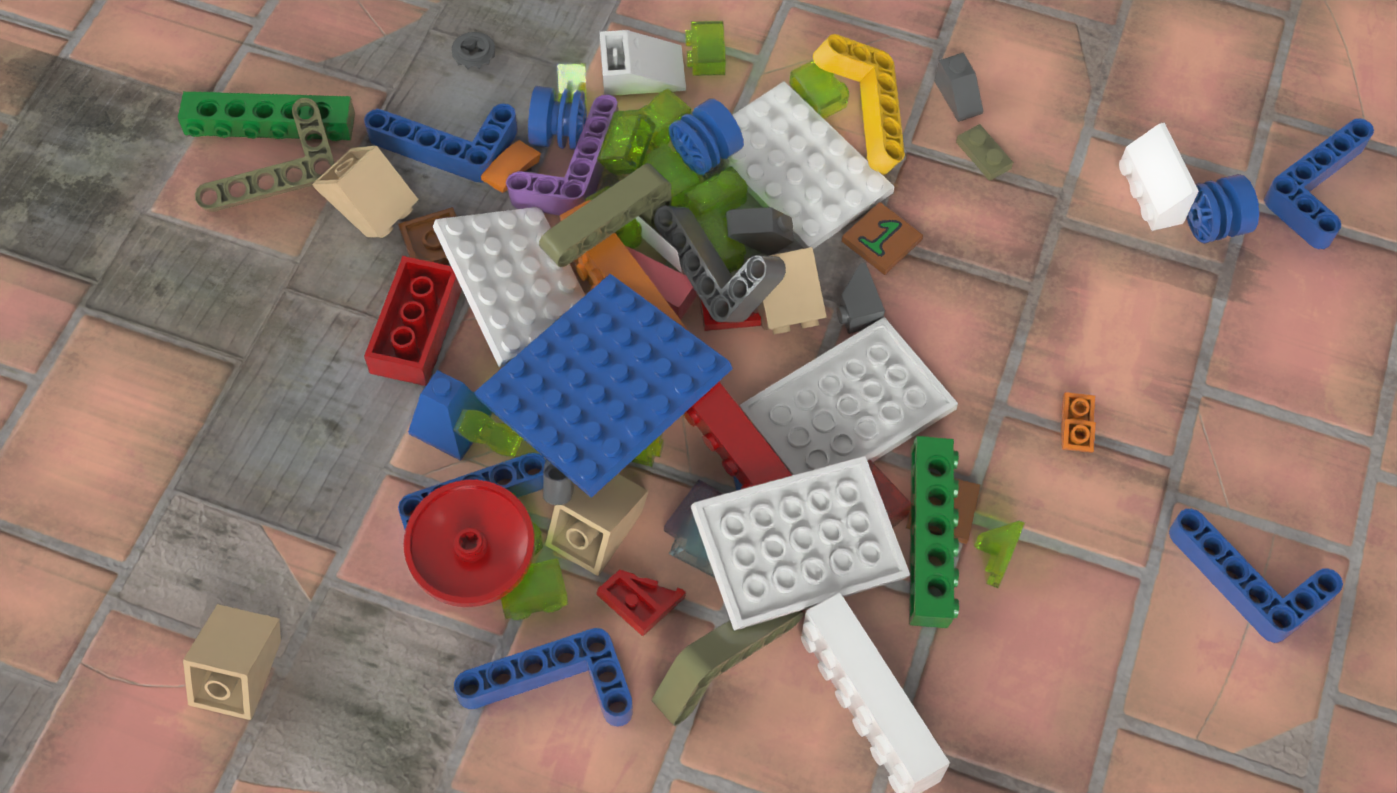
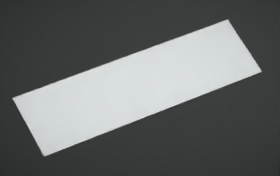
(659, 244)

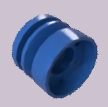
(556, 117)
(706, 136)
(1224, 209)

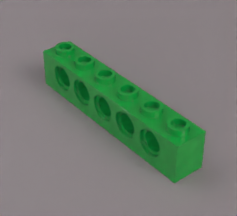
(261, 115)
(923, 606)

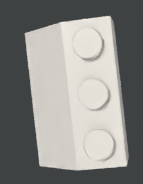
(1158, 178)

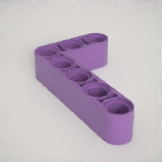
(560, 194)

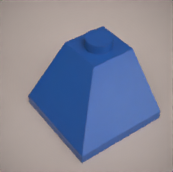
(439, 411)

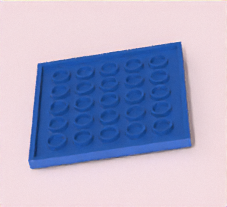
(602, 383)

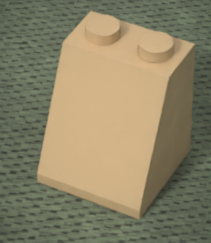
(367, 191)
(796, 297)
(594, 527)
(231, 661)

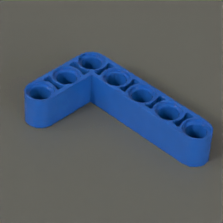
(441, 148)
(1290, 191)
(513, 469)
(1250, 581)
(552, 671)

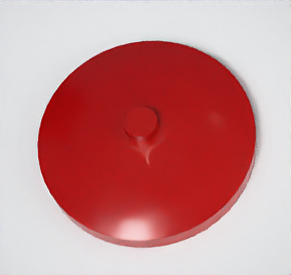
(469, 543)

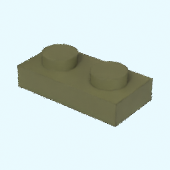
(984, 152)

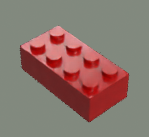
(413, 321)

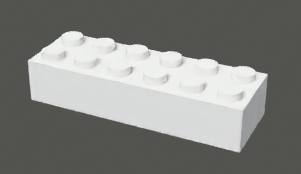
(873, 697)

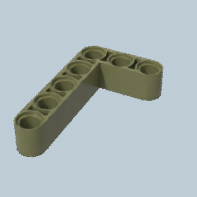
(279, 171)
(631, 197)
(711, 657)

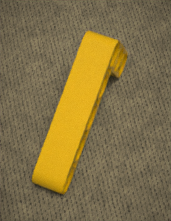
(878, 95)

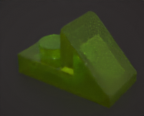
(572, 77)
(1001, 545)

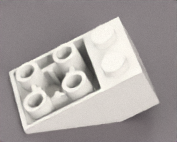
(640, 64)

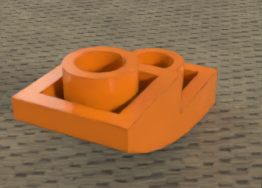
(515, 158)
(1078, 422)

